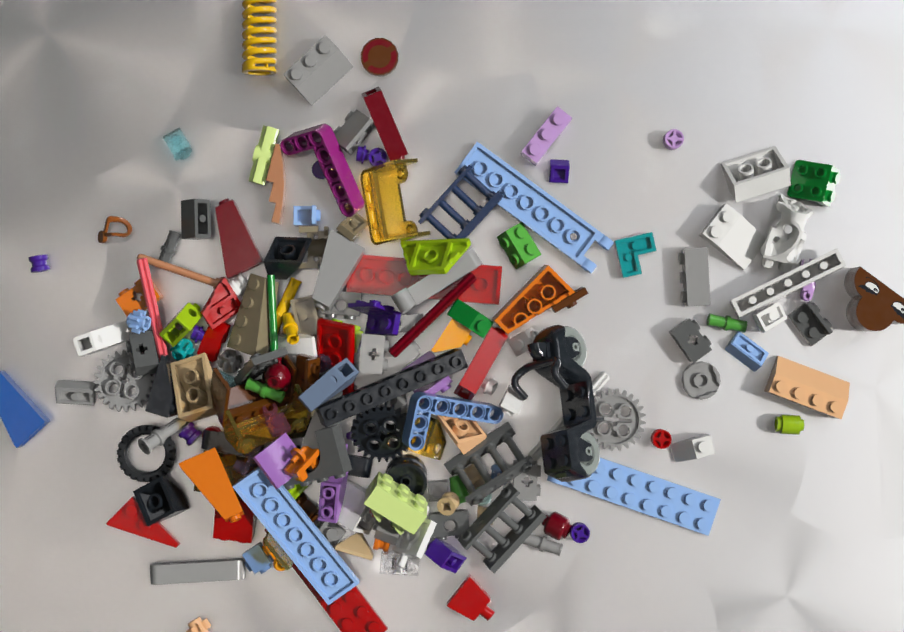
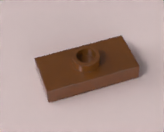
(571, 300)

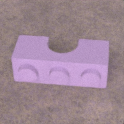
(546, 136)

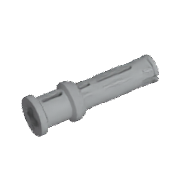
(159, 436)

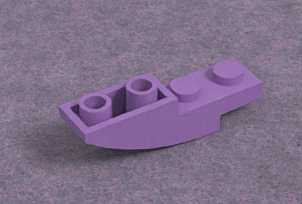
(332, 498)

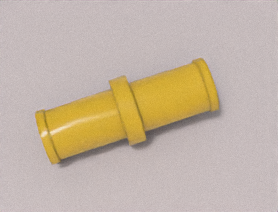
(290, 328)

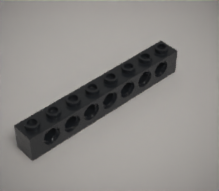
(391, 387)

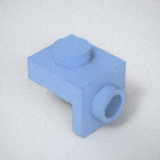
(306, 215)

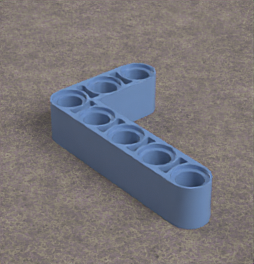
(447, 409)

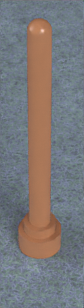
(181, 271)

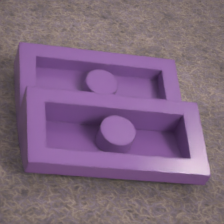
(274, 459)

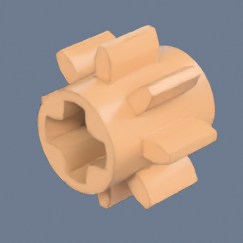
(199, 625)

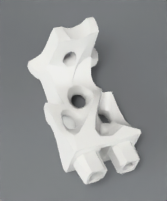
(789, 246)

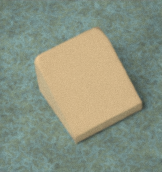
(474, 476)

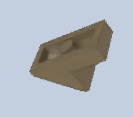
(352, 227)

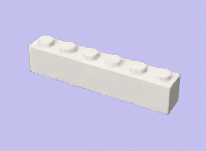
(788, 283)

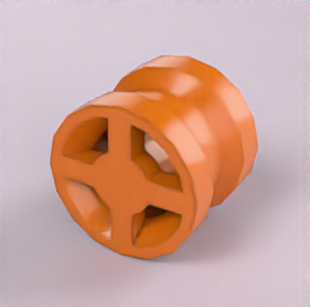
(378, 544)

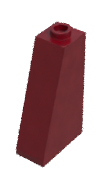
(385, 124)
(237, 243)

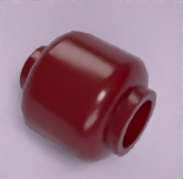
(556, 526)

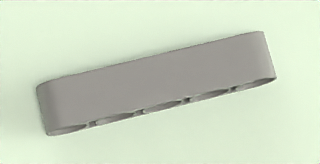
(197, 571)

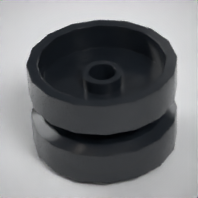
(410, 472)

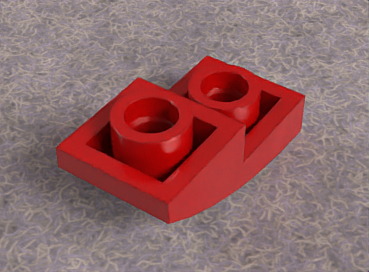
(213, 340)

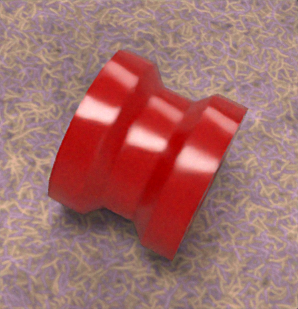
(664, 439)

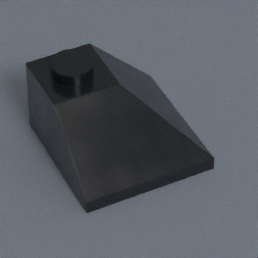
(286, 256)
(160, 500)

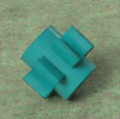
(182, 349)

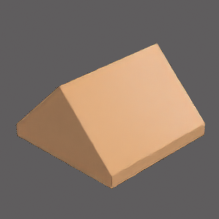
(463, 432)

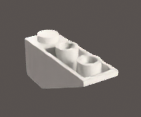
(101, 338)

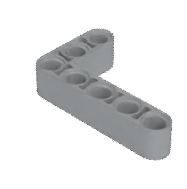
(432, 284)

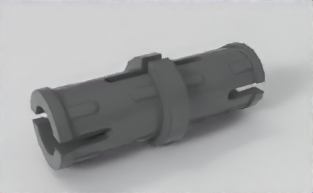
(168, 249)

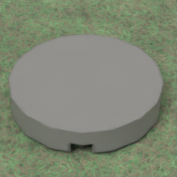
(701, 380)

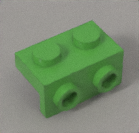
(518, 245)

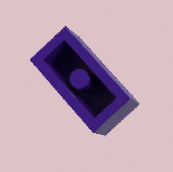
(445, 555)

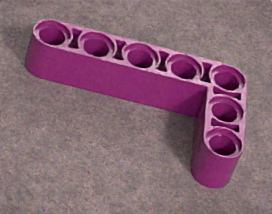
(332, 162)

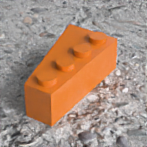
(536, 296)

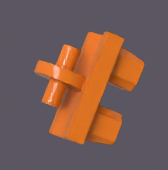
(300, 461)

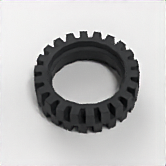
(129, 469)

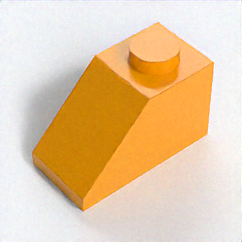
(452, 337)

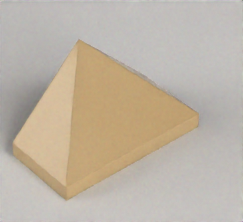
(355, 545)

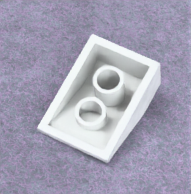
(733, 236)

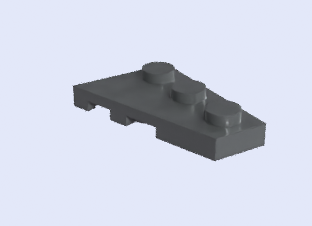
(258, 365)

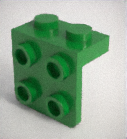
(814, 182)

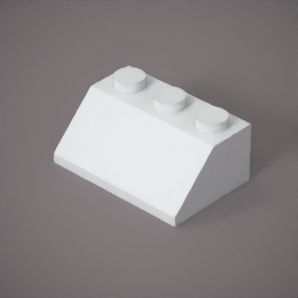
(756, 174)

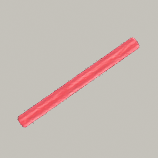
(152, 306)

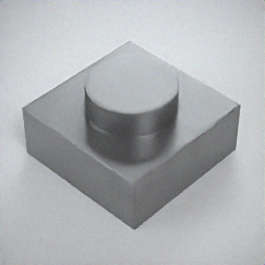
(436, 490)

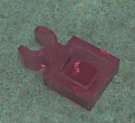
(276, 423)

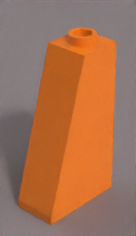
(213, 482)

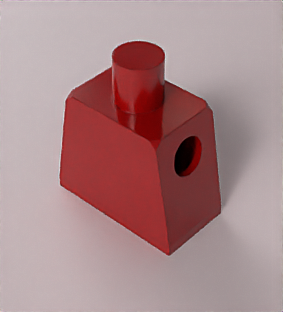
(471, 600)

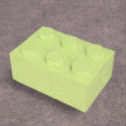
(395, 503)

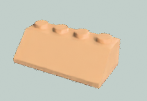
(808, 387)

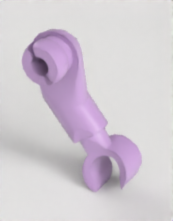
(807, 292)

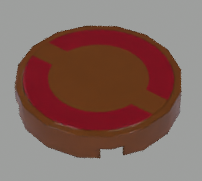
(379, 57)

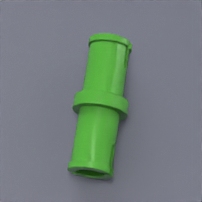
(726, 323)
(264, 390)

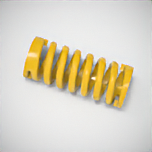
(248, 66)

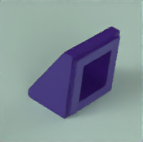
(559, 171)

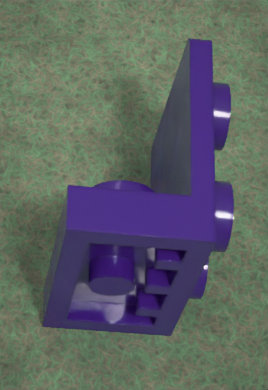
(381, 318)

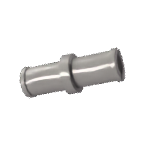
(544, 544)

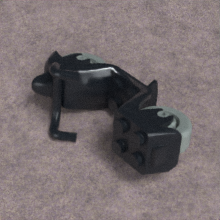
(558, 356)

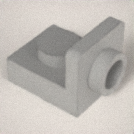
(331, 531)

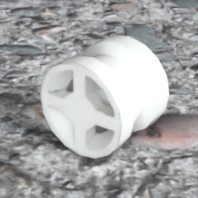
(239, 284)

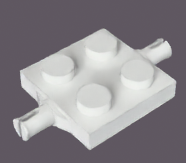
(414, 545)

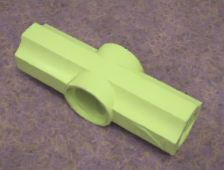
(263, 155)

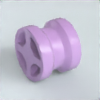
(675, 137)

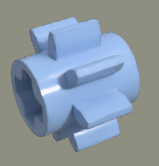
(138, 321)

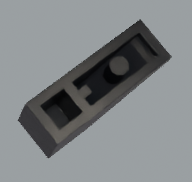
(162, 393)

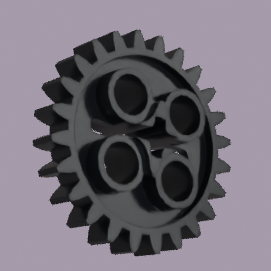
(385, 447)

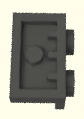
(810, 322)

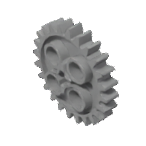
(108, 378)
(617, 401)

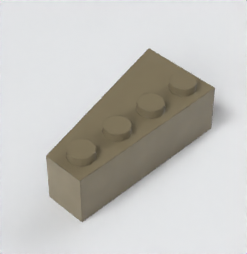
(251, 326)

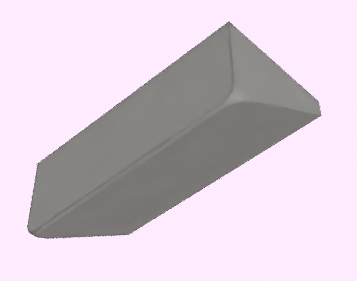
(75, 392)

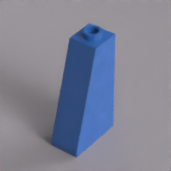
(19, 412)

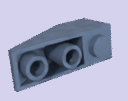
(329, 385)

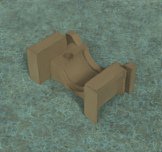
(316, 247)

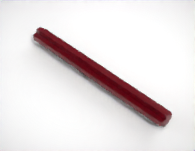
(432, 315)

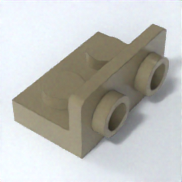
(305, 315)

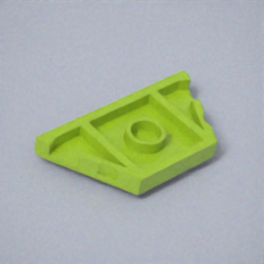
(433, 256)

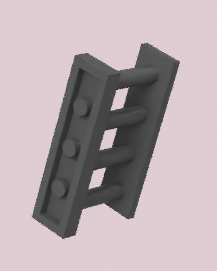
(458, 463)
(512, 541)

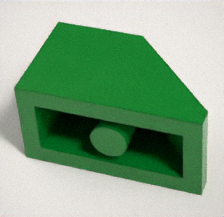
(470, 318)

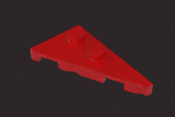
(131, 520)

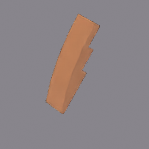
(277, 177)

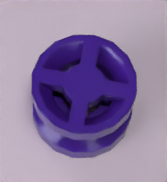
(375, 155)
(39, 263)
(190, 433)
(582, 534)

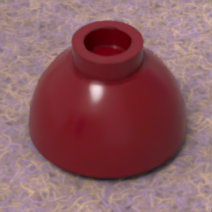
(277, 376)

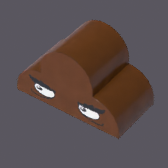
(872, 302)

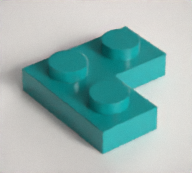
(628, 252)

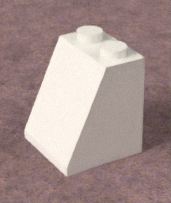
(353, 512)

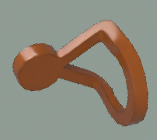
(102, 235)

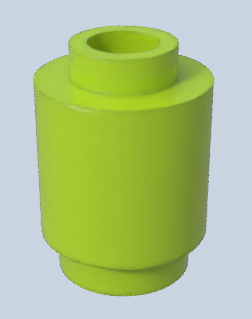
(789, 424)

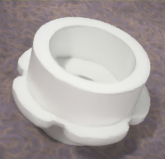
(489, 386)

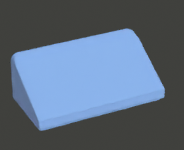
(746, 351)

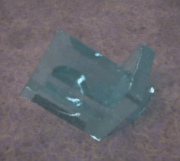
(178, 144)

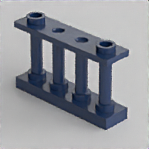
(479, 211)

